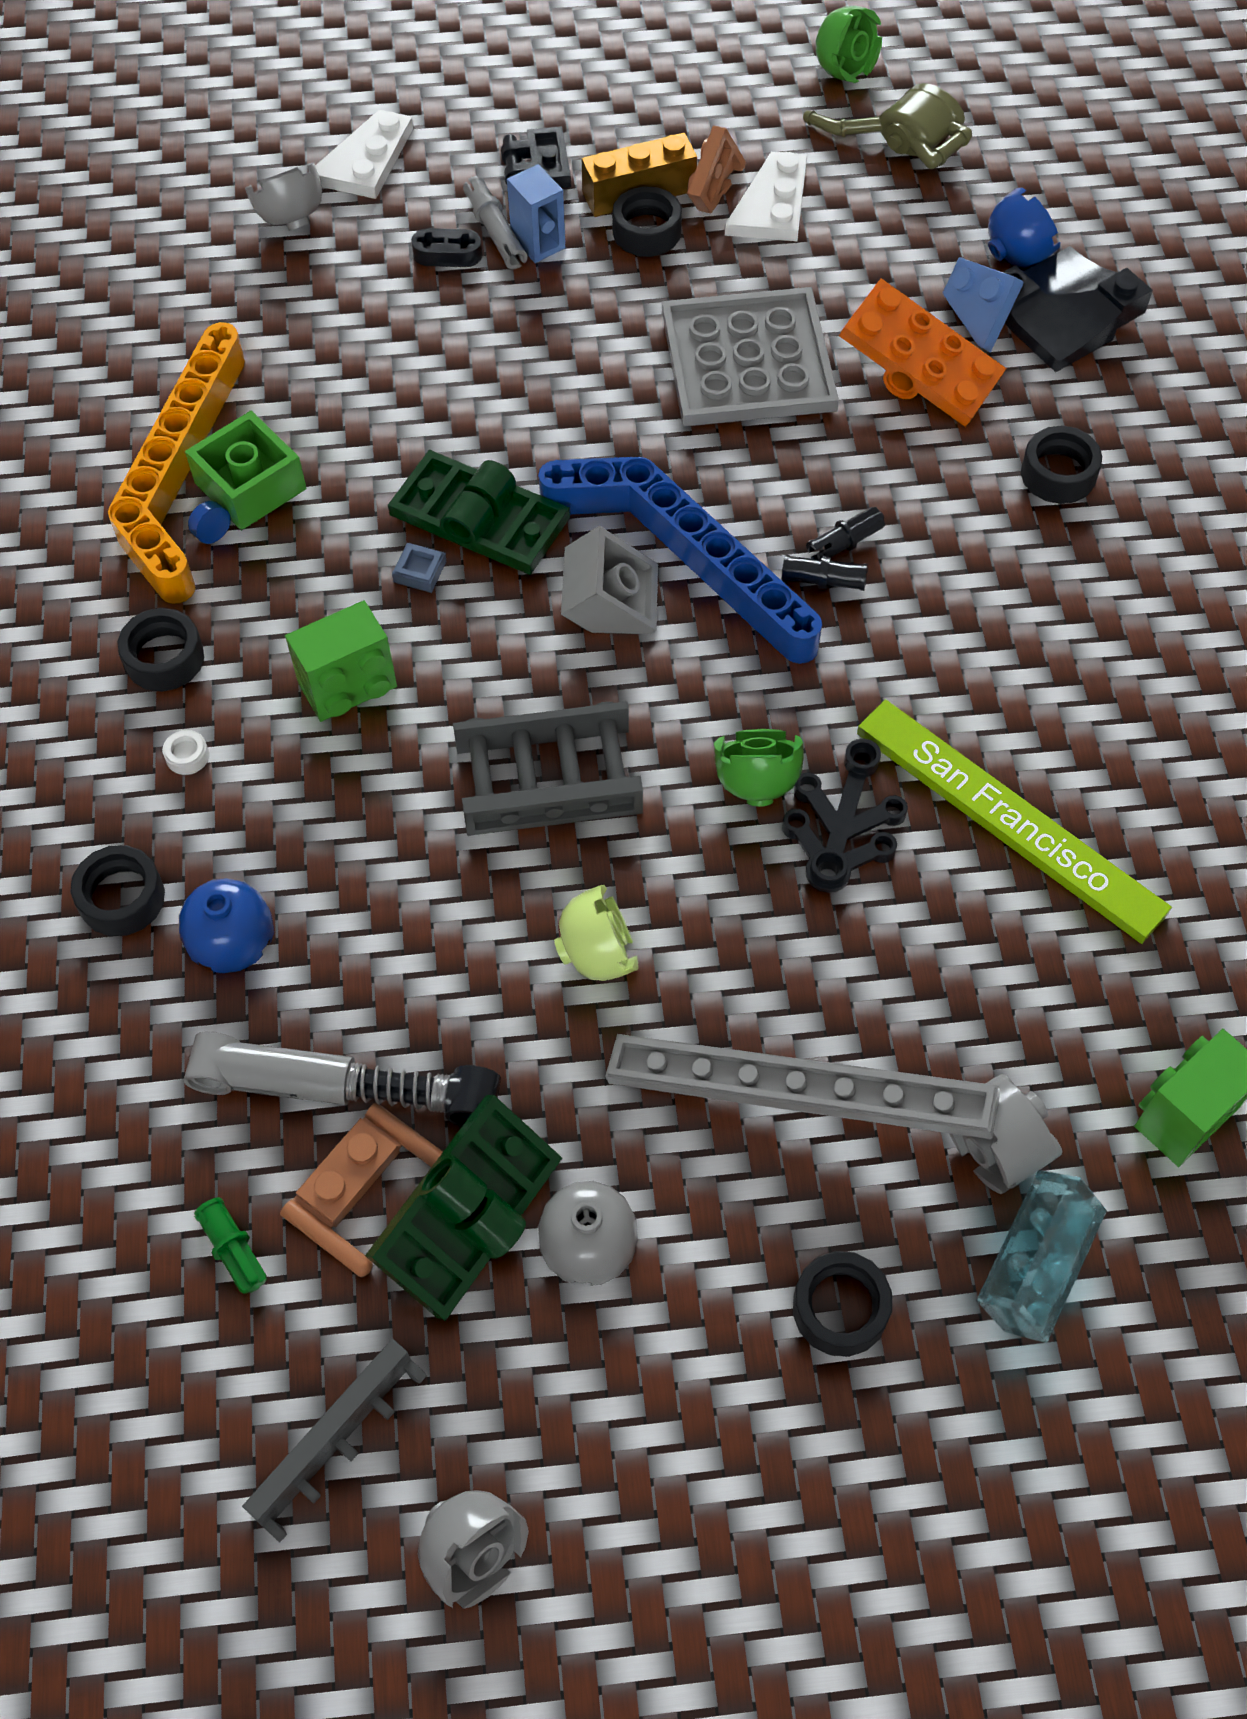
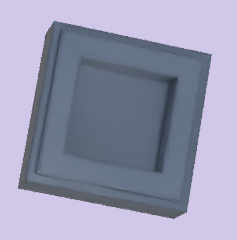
(419, 567)

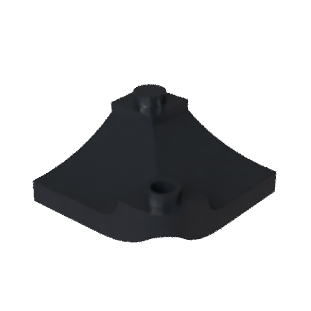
(1073, 306)

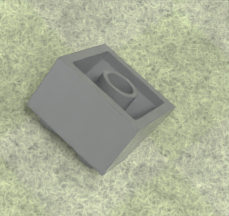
(609, 585)

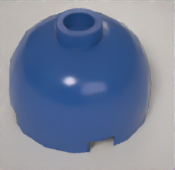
(1021, 231)
(225, 925)

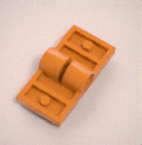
(921, 353)

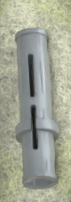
(489, 212)

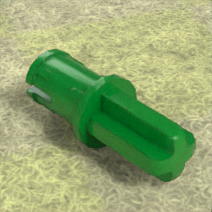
(230, 1245)

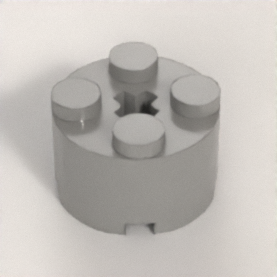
(1018, 1143)

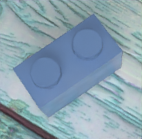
(536, 212)

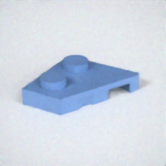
(981, 299)

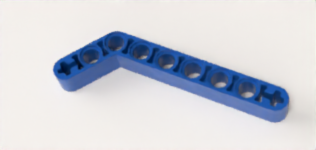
(694, 537)

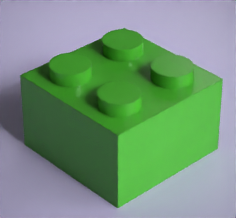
(246, 469)
(342, 660)
(1195, 1096)

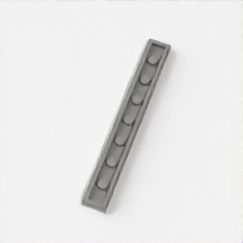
(805, 1085)

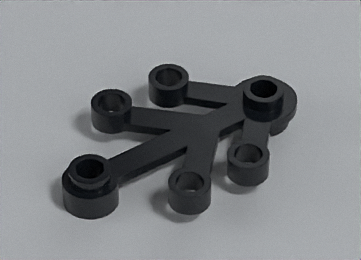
(843, 823)

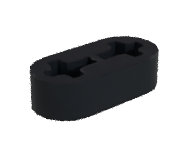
(446, 247)

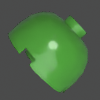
(849, 42)
(759, 764)

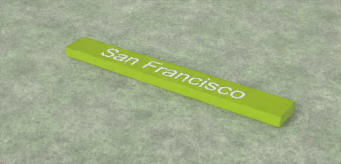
(1015, 822)

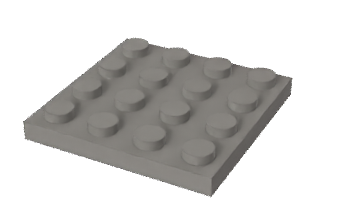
(748, 356)

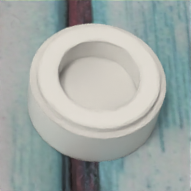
(185, 752)

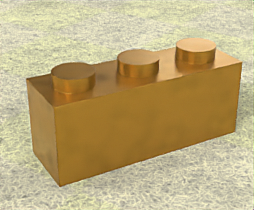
(656, 163)

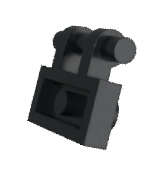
(542, 147)

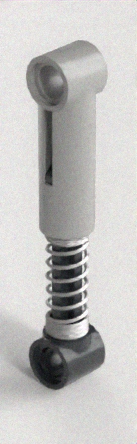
(225, 1064)

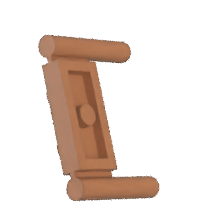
(347, 1176)

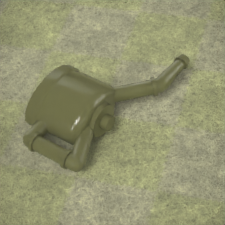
(910, 125)

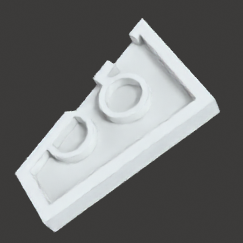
(367, 155)
(772, 200)

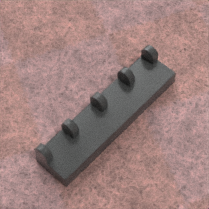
(329, 1436)

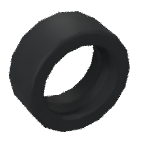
(647, 201)
(1066, 442)
(155, 624)
(106, 863)
(860, 1269)

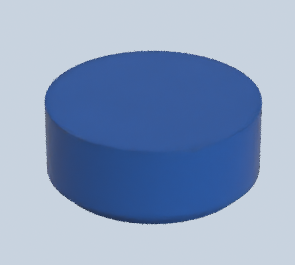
(209, 522)

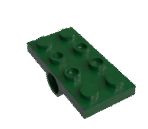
(480, 510)
(465, 1208)

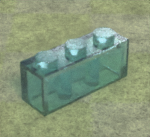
(1042, 1255)

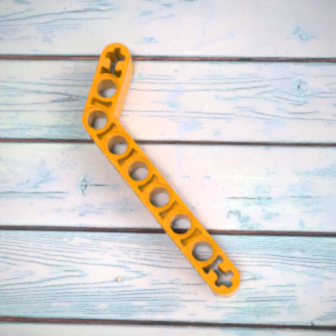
(163, 465)

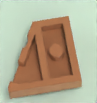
(716, 164)

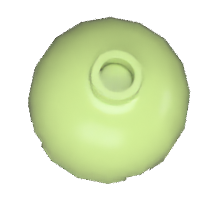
(595, 937)

